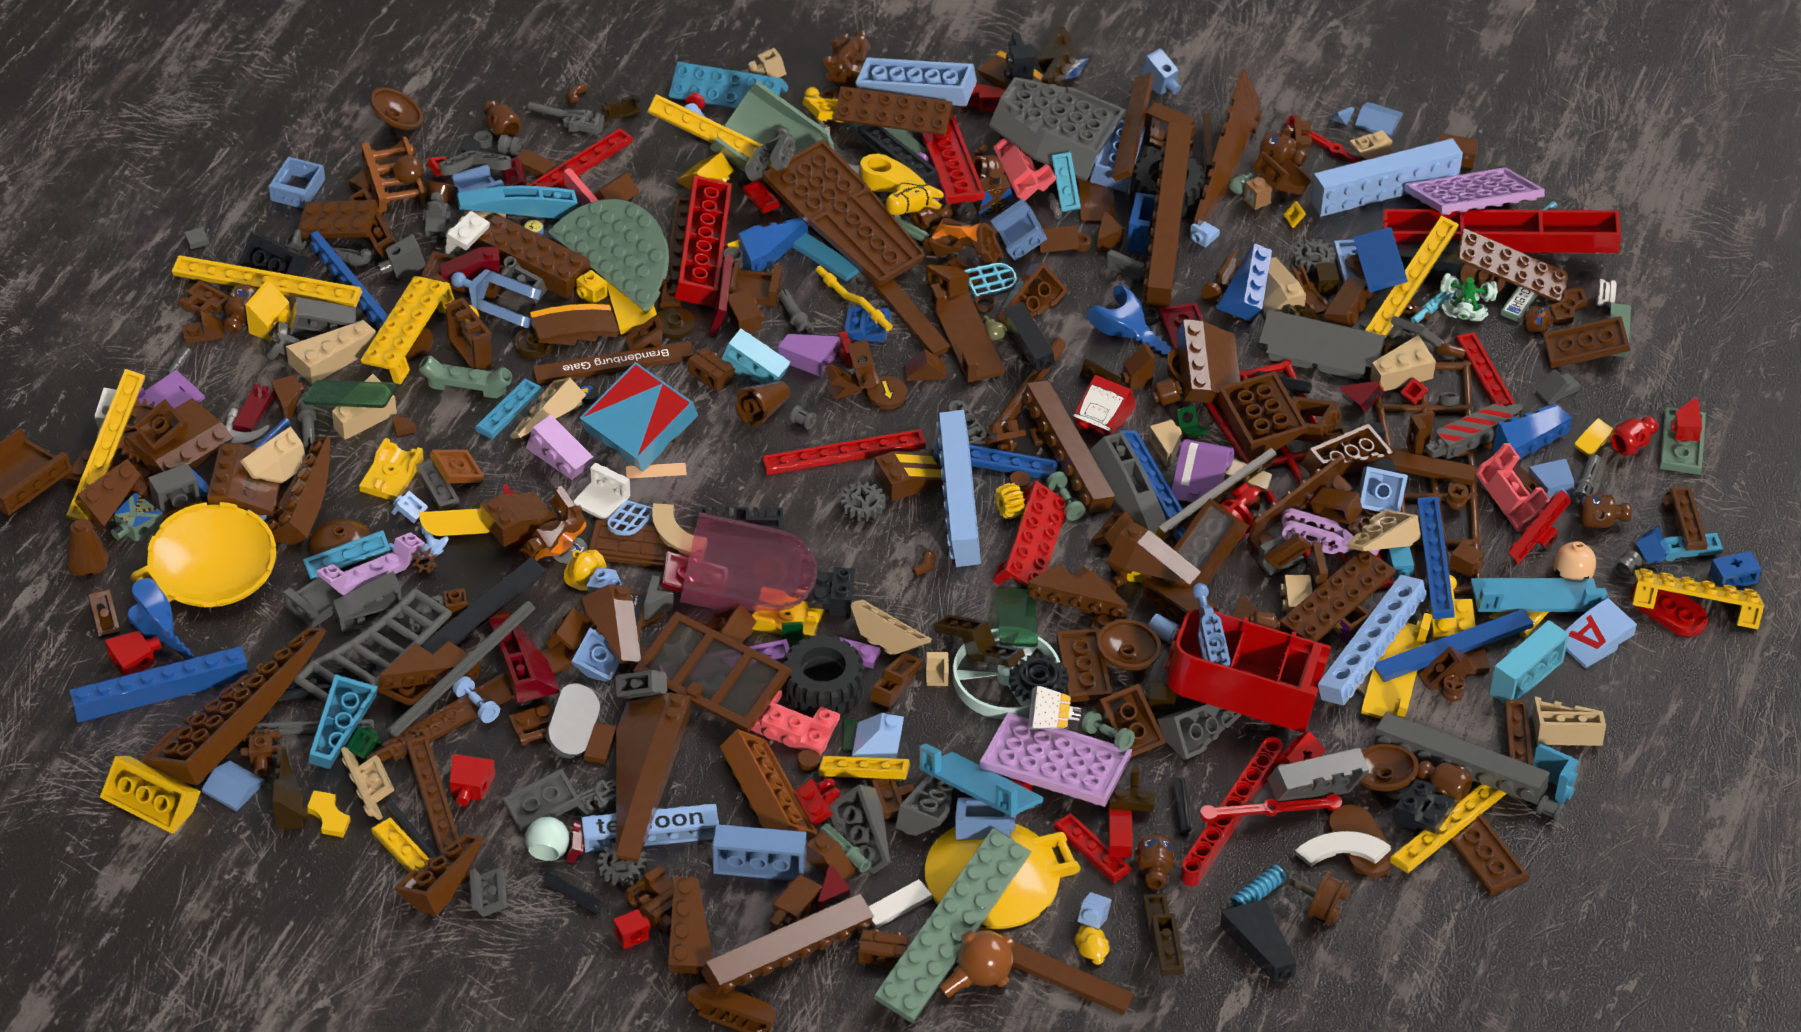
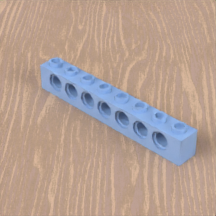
(1372, 640)

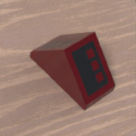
(1362, 394)
(833, 890)

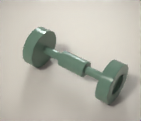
(1073, 510)
(1123, 739)

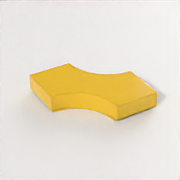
(333, 821)

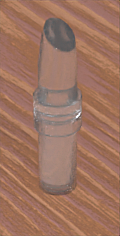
(1055, 206)

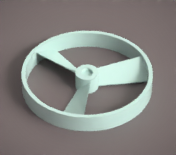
(1003, 678)

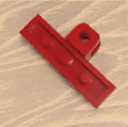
(1541, 529)

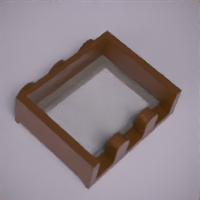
(469, 335)

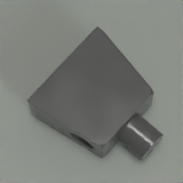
(404, 259)

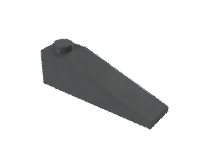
(1195, 727)
(925, 807)
(862, 823)

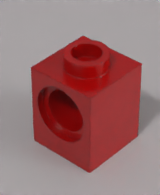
(631, 929)

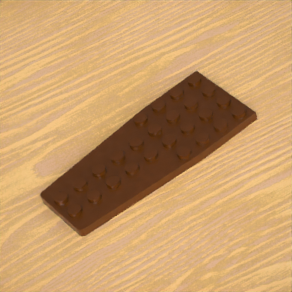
(845, 212)

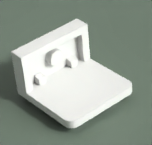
(465, 232)
(604, 493)

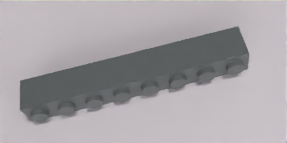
(1482, 764)

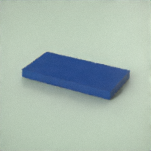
(1380, 259)

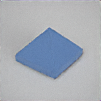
(1342, 116)

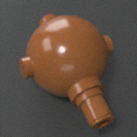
(982, 960)

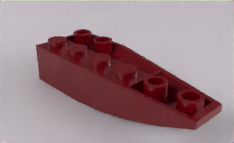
(524, 663)

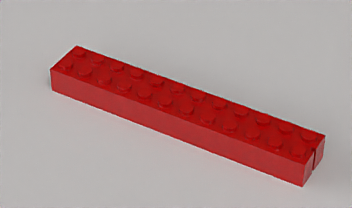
(1518, 229)

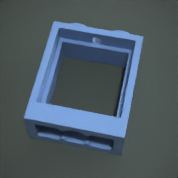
(292, 195)
(977, 819)

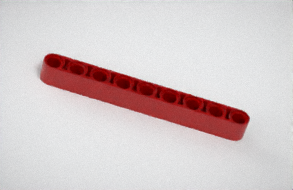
(1219, 830)

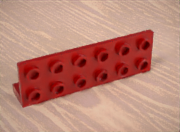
(1034, 537)

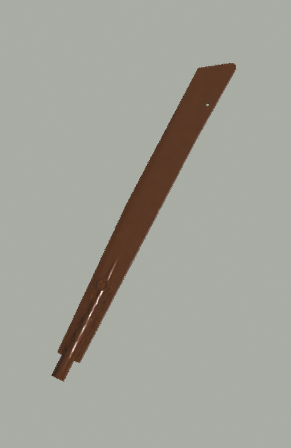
(465, 710)

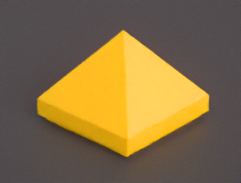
(1294, 214)

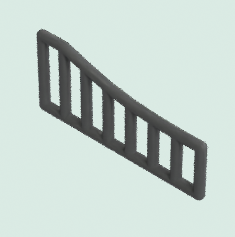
(372, 632)

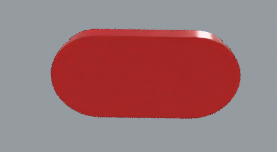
(1676, 612)

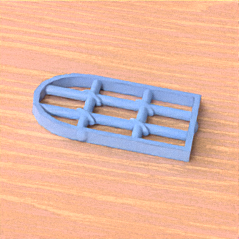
(637, 527)

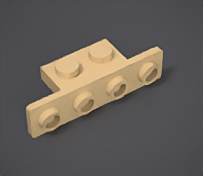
(370, 779)

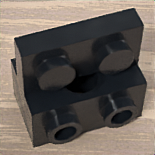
(1019, 59)
(841, 594)
(1423, 808)

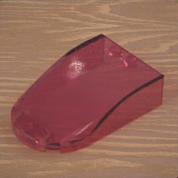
(747, 565)

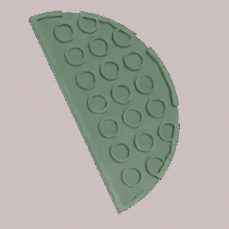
(622, 246)

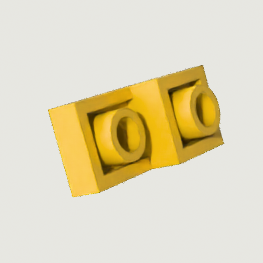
(1593, 437)

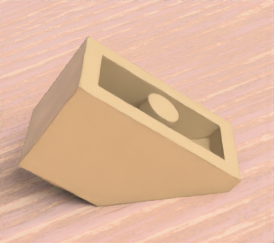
(1165, 440)

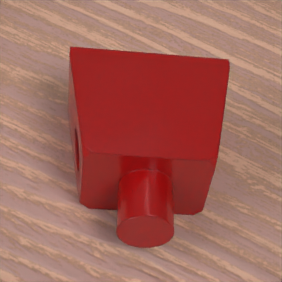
(132, 652)
(470, 778)

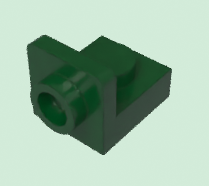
(363, 742)

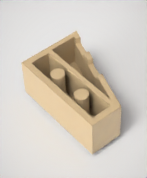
(1403, 364)
(353, 420)
(1566, 725)

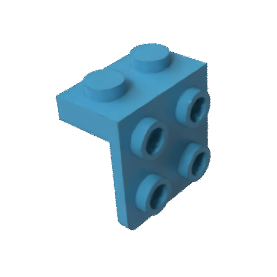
(1561, 768)

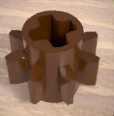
(427, 554)

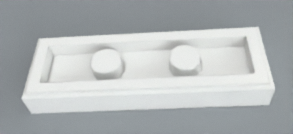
(899, 903)

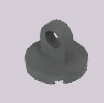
(278, 341)

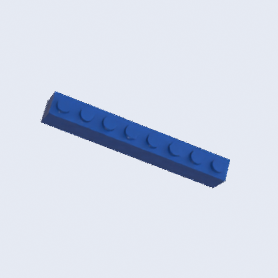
(158, 684)

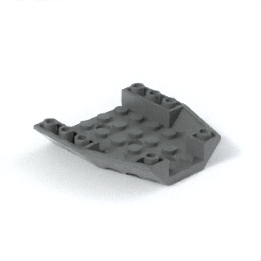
(1031, 122)

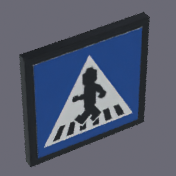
(1078, 69)

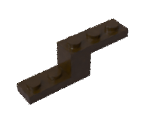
(1056, 58)
(979, 640)
(1163, 934)

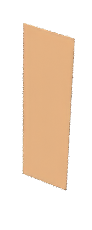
(657, 470)

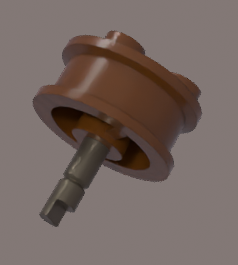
(1326, 897)

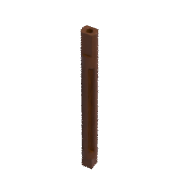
(1016, 402)

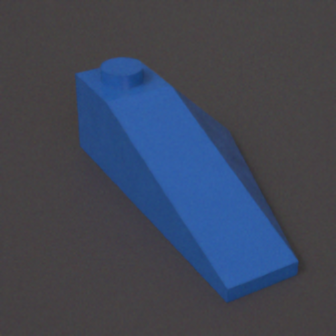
(767, 244)

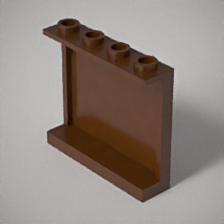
(27, 471)

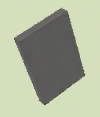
(543, 798)

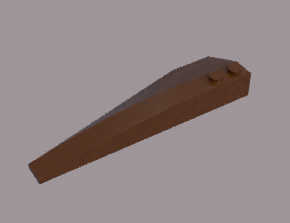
(1231, 147)
(212, 734)
(645, 754)

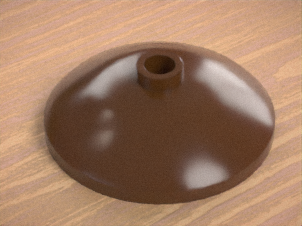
(396, 109)
(336, 533)
(1129, 644)
(1389, 767)

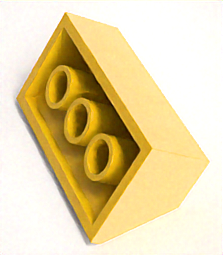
(149, 793)

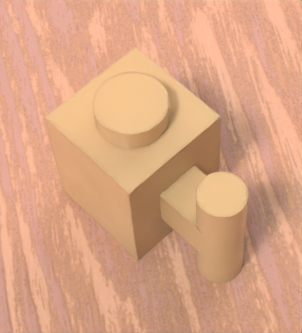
(770, 64)

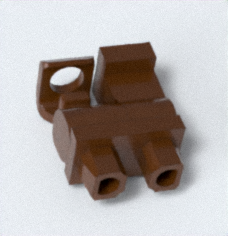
(660, 907)

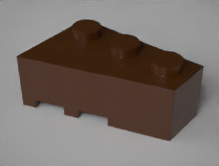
(107, 494)

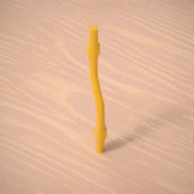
(831, 281)

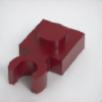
(575, 846)

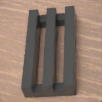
(1125, 265)

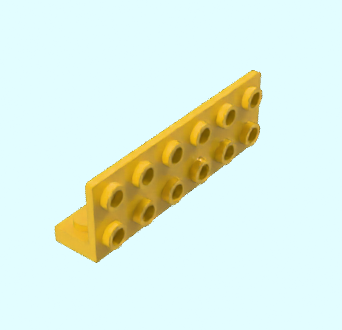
(405, 325)
(1648, 584)
(1395, 694)

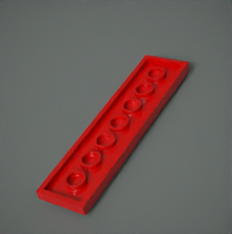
(955, 167)

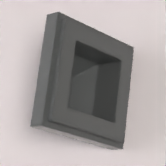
(294, 240)

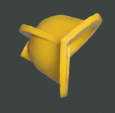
(582, 568)

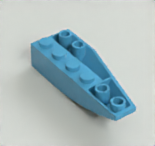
(520, 200)

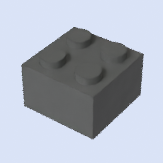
(174, 488)

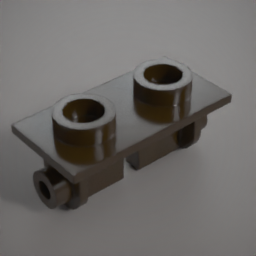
(614, 110)
(1091, 368)

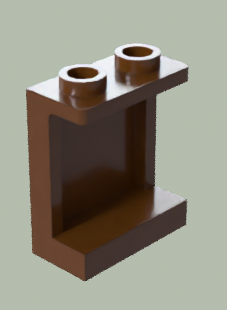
(1285, 177)
(761, 285)

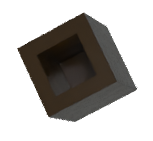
(1326, 278)
(1161, 698)

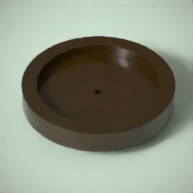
(676, 322)

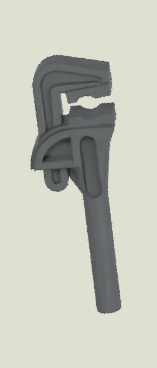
(574, 119)
(603, 795)

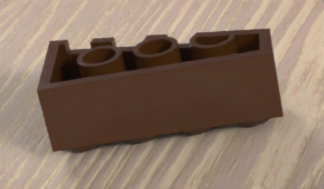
(1357, 446)
(1171, 598)
(689, 932)

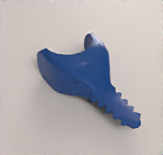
(1126, 321)
(154, 615)

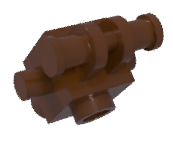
(261, 749)

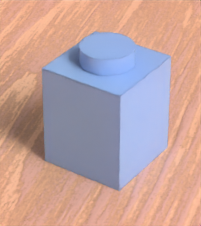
(1094, 910)

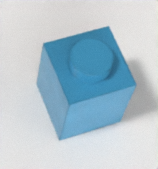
(1401, 560)

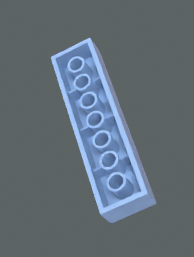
(1383, 176)
(959, 488)

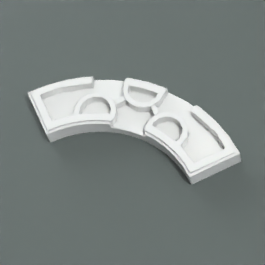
(1342, 842)

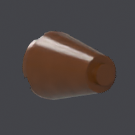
(759, 402)
(85, 549)

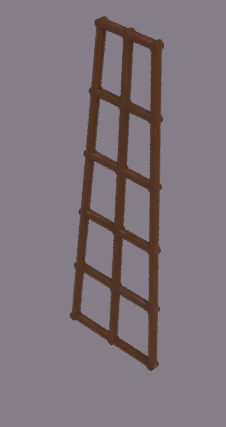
(1472, 496)

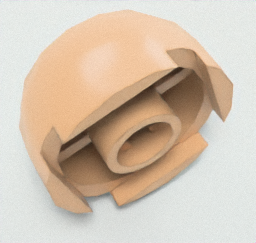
(1575, 561)

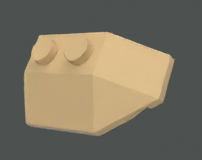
(277, 458)
(886, 630)

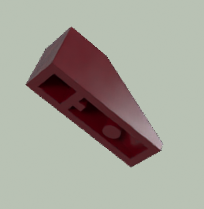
(472, 263)

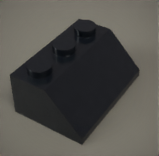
(272, 256)

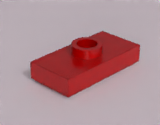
(761, 196)

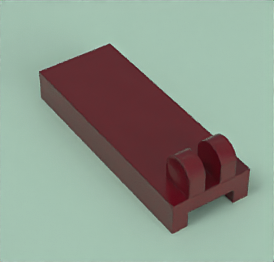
(253, 409)

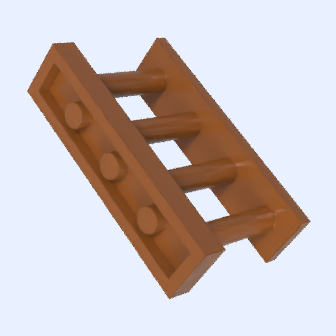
(378, 184)

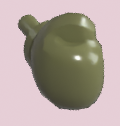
(994, 329)

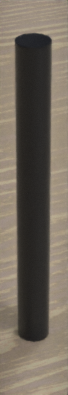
(409, 828)

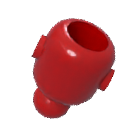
(1633, 435)

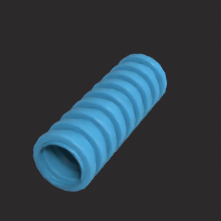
(1260, 886)

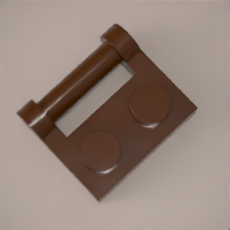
(531, 720)

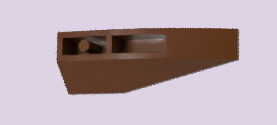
(303, 497)

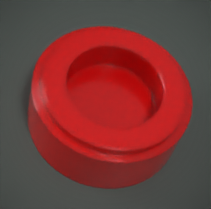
(695, 98)

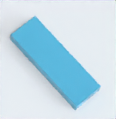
(1066, 182)

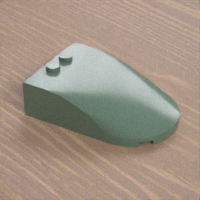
(758, 119)

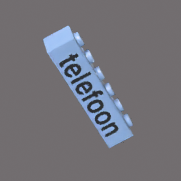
(668, 827)

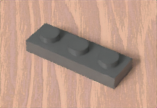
(440, 491)

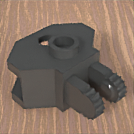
(437, 216)

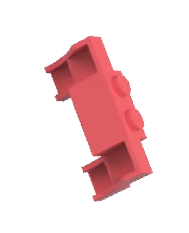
(1021, 170)
(1509, 491)
(795, 728)

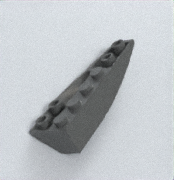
(1128, 481)

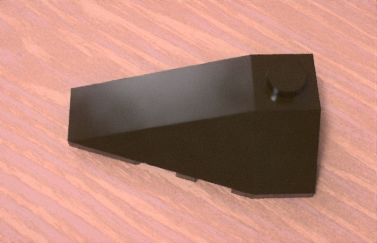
(287, 797)

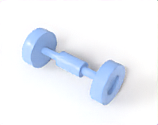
(488, 711)

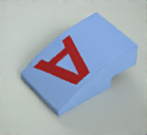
(1599, 633)

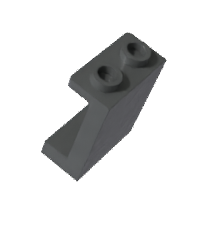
(312, 602)

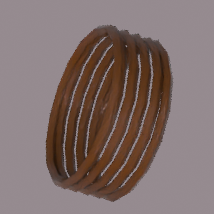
(984, 296)

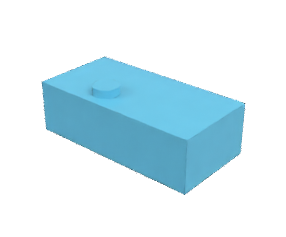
(1529, 663)

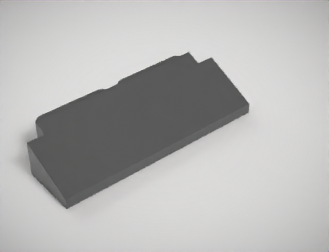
(1331, 346)

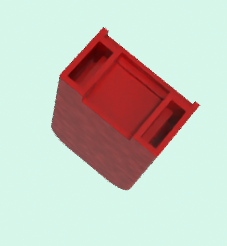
(1268, 677)

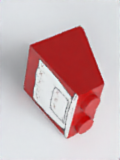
(1104, 407)

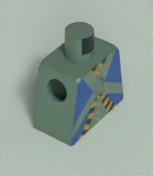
(136, 519)

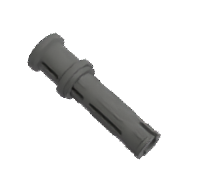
(798, 318)
(306, 417)
(1585, 485)

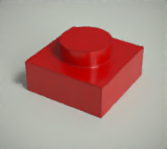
(434, 162)

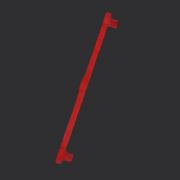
(1327, 144)
(1209, 813)

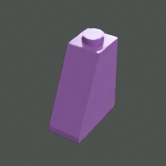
(809, 352)

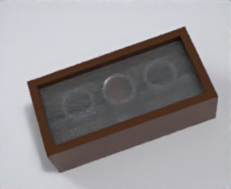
(1210, 539)

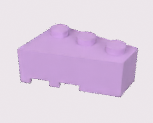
(558, 448)

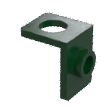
(1191, 428)
(792, 632)

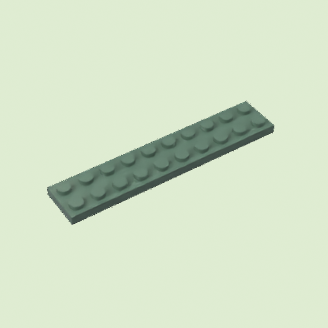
(961, 910)

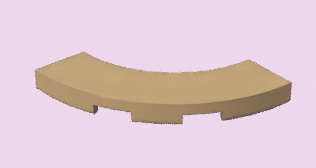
(669, 530)

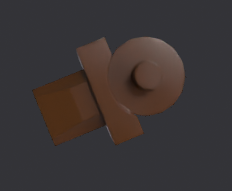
(1300, 127)
(1011, 432)

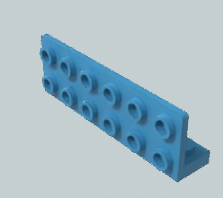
(719, 85)
(1536, 594)
(977, 782)

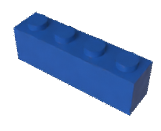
(1247, 288)
(1533, 430)

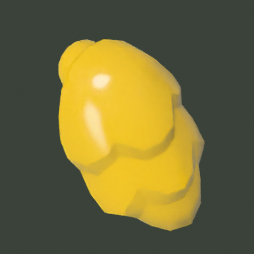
(1092, 943)

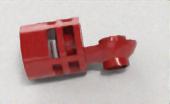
(1243, 498)

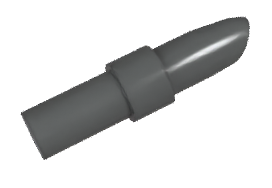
(180, 360)

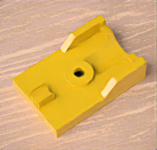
(391, 471)
(772, 620)

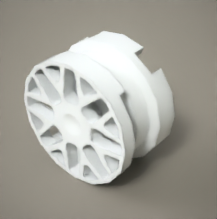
(1608, 293)

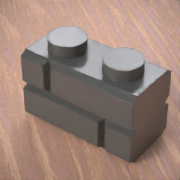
(641, 684)

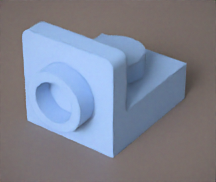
(1204, 233)
(409, 506)

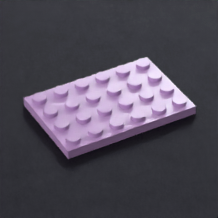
(1474, 190)
(1056, 760)

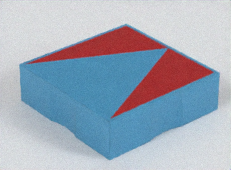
(639, 416)

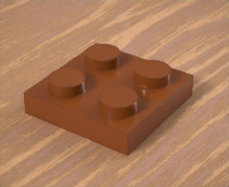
(457, 466)

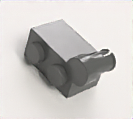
(514, 271)

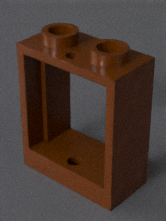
(1165, 114)
(1326, 409)

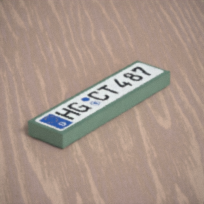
(1518, 304)

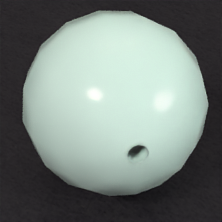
(547, 838)

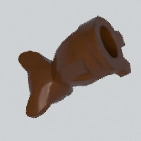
(929, 215)

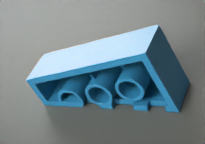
(342, 714)

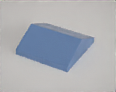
(1378, 118)
(595, 657)
(232, 785)

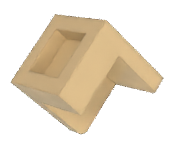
(937, 669)

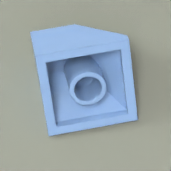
(1381, 489)
(878, 736)

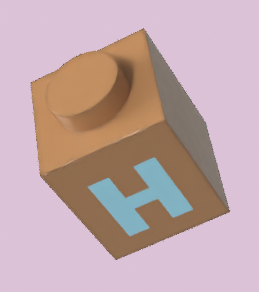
(1257, 192)

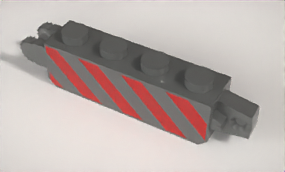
(1471, 430)

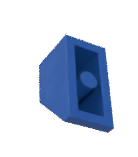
(1652, 545)

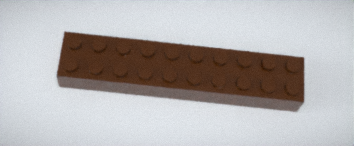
(1167, 215)

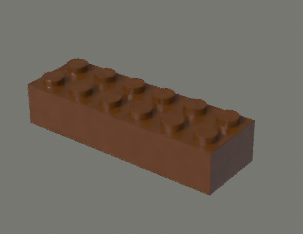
(540, 256)

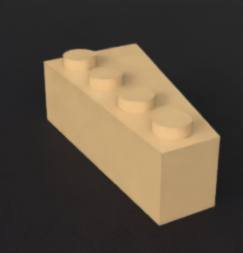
(330, 351)

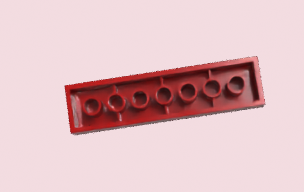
(703, 241)

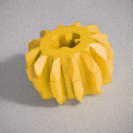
(1009, 500)

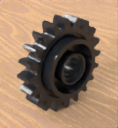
(1038, 673)

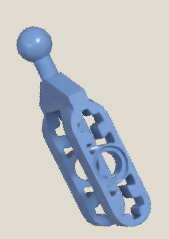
(479, 287)
(1208, 632)

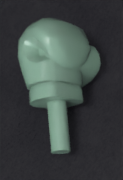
(1237, 184)

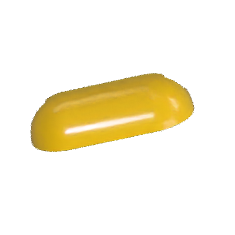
(453, 522)

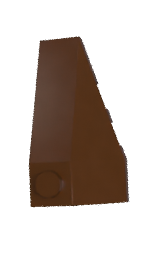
(1036, 289)
(1147, 554)
(614, 616)
(436, 882)

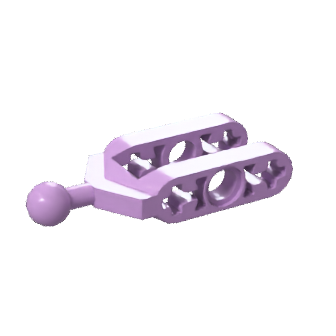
(1339, 536)

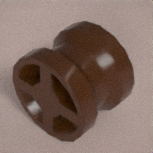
(1457, 496)
(1453, 687)

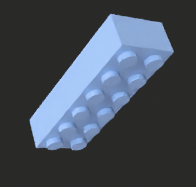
(919, 79)

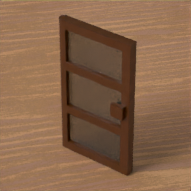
(715, 671)

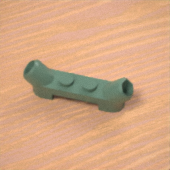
(439, 375)

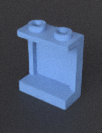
(475, 179)
(1019, 229)

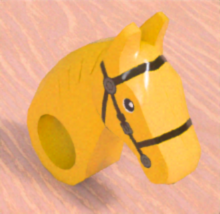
(909, 190)

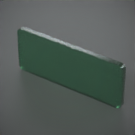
(349, 394)
(1016, 618)

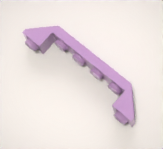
(361, 575)

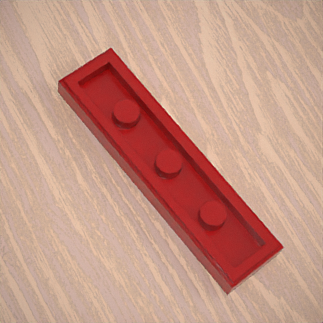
(1092, 848)

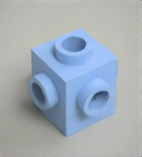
(602, 578)

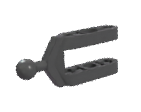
(777, 150)

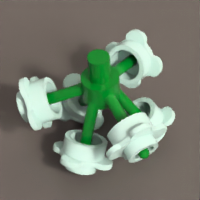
(1467, 295)

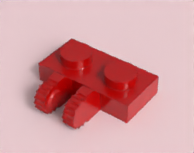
(813, 800)

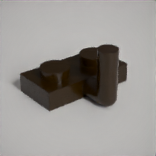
(1133, 798)

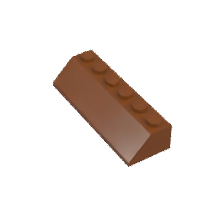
(765, 784)

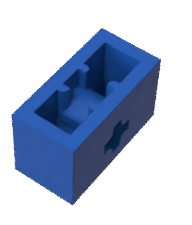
(1735, 570)

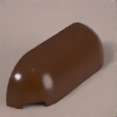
(732, 1009)

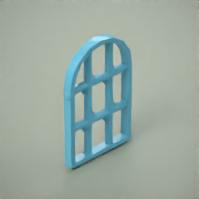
(995, 272)

